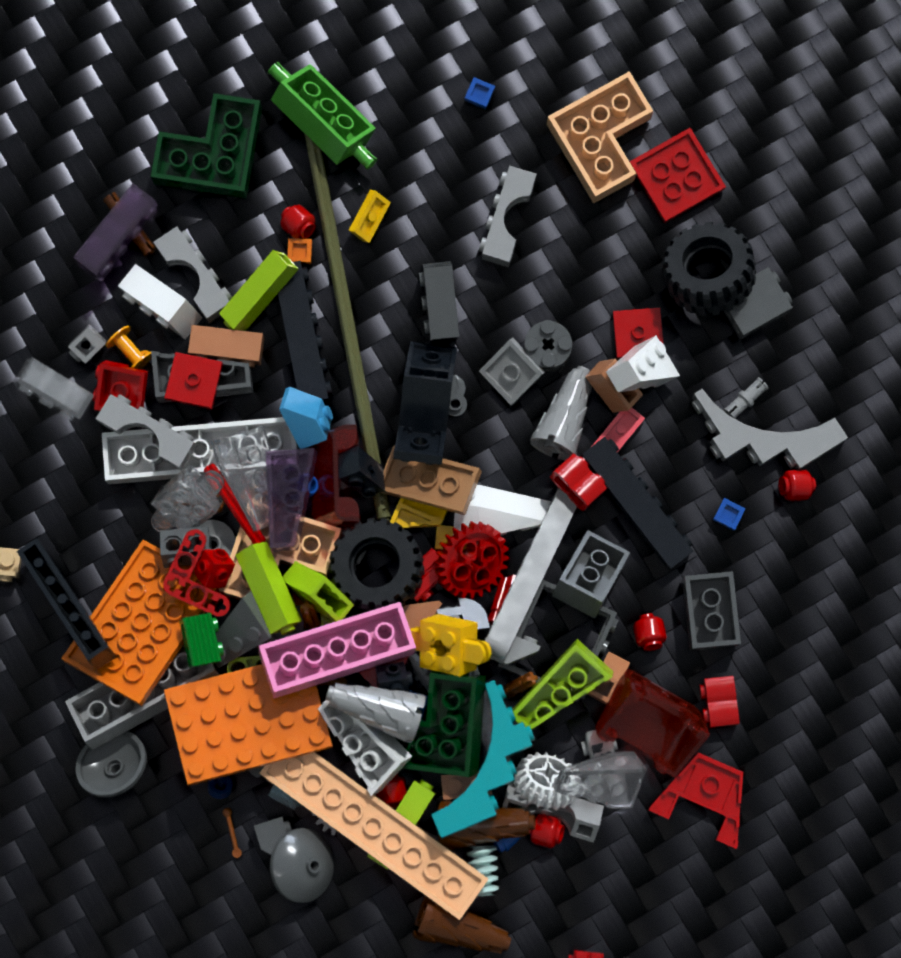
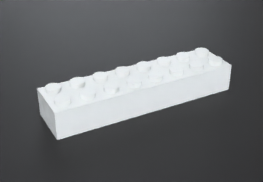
(135, 452)

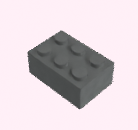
(591, 574)
(711, 610)

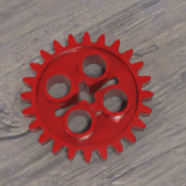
(471, 560)

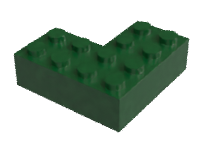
(220, 160)
(451, 733)

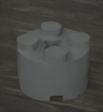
(557, 336)

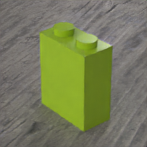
(318, 590)

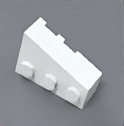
(160, 301)
(643, 367)

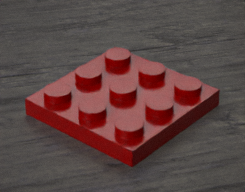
(677, 175)

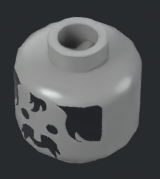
(595, 746)

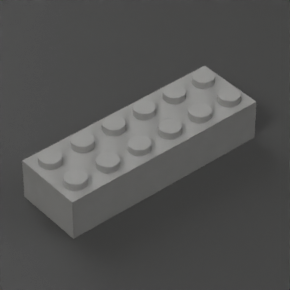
(105, 714)

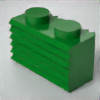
(201, 640)

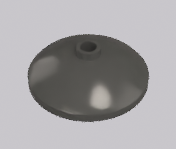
(97, 767)
(292, 865)

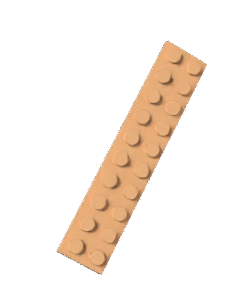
(379, 830)

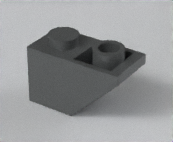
(270, 832)

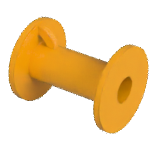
(127, 347)

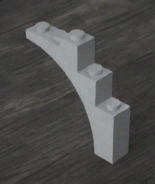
(763, 445)

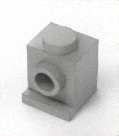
(85, 354)

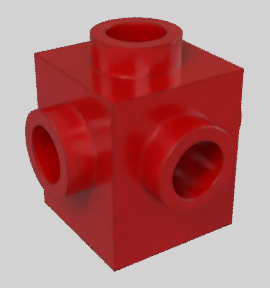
(214, 568)

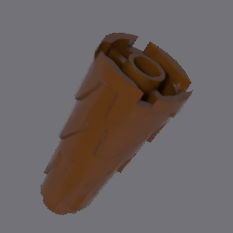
(506, 825)
(468, 932)

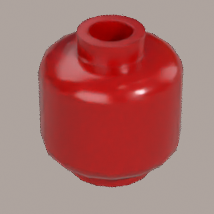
(298, 222)
(796, 485)
(649, 632)
(393, 792)
(548, 831)

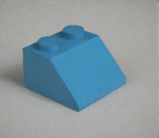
(306, 417)

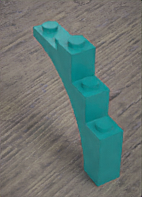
(506, 740)

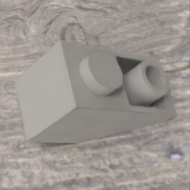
(519, 650)

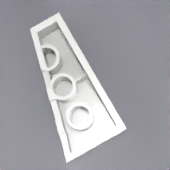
(372, 751)

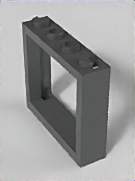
(599, 647)

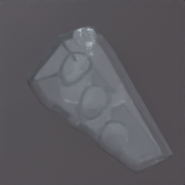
(244, 468)
(606, 779)

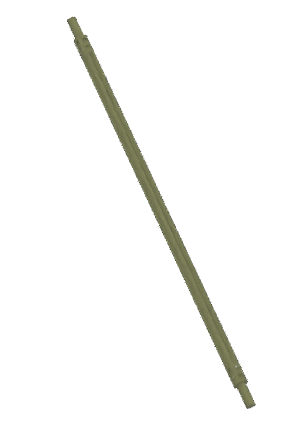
(345, 315)

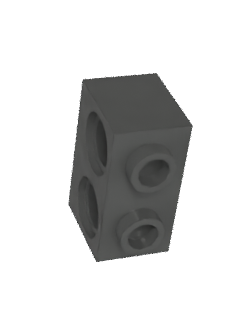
(172, 540)

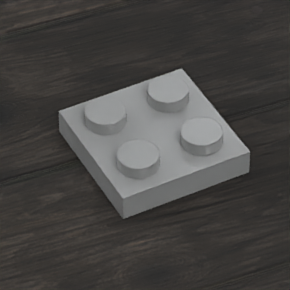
(511, 371)

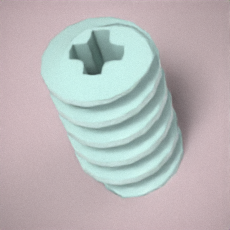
(482, 863)

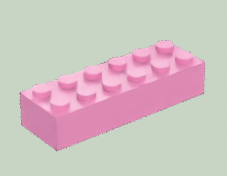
(336, 650)

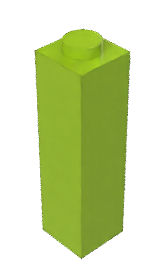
(258, 291)
(269, 588)
(414, 804)

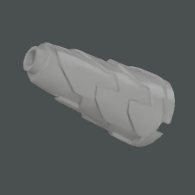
(561, 425)
(387, 710)

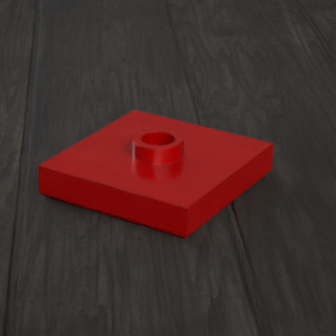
(635, 327)
(193, 380)

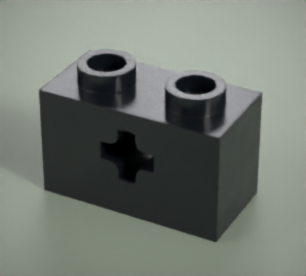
(361, 472)

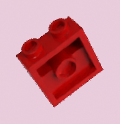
(119, 379)

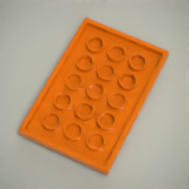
(139, 625)
(237, 725)

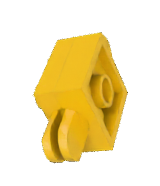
(449, 645)

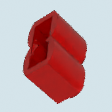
(578, 481)
(720, 701)

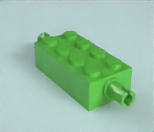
(323, 114)

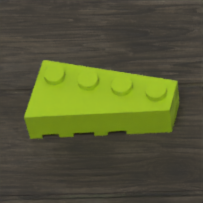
(567, 680)

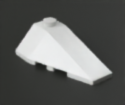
(503, 510)

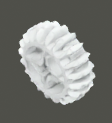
(537, 779)

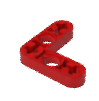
(185, 575)

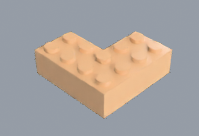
(589, 134)
(313, 552)

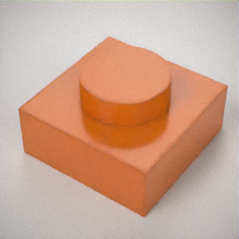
(300, 250)

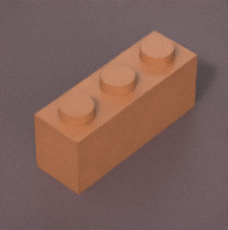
(226, 344)

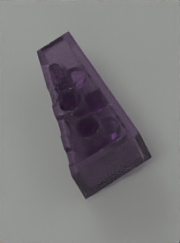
(116, 233)
(288, 494)

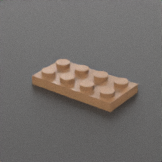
(439, 486)

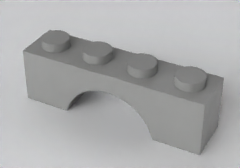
(516, 189)
(176, 250)
(120, 416)
(580, 816)

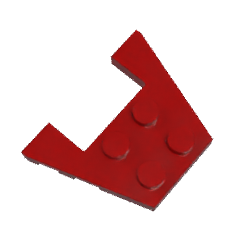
(710, 786)

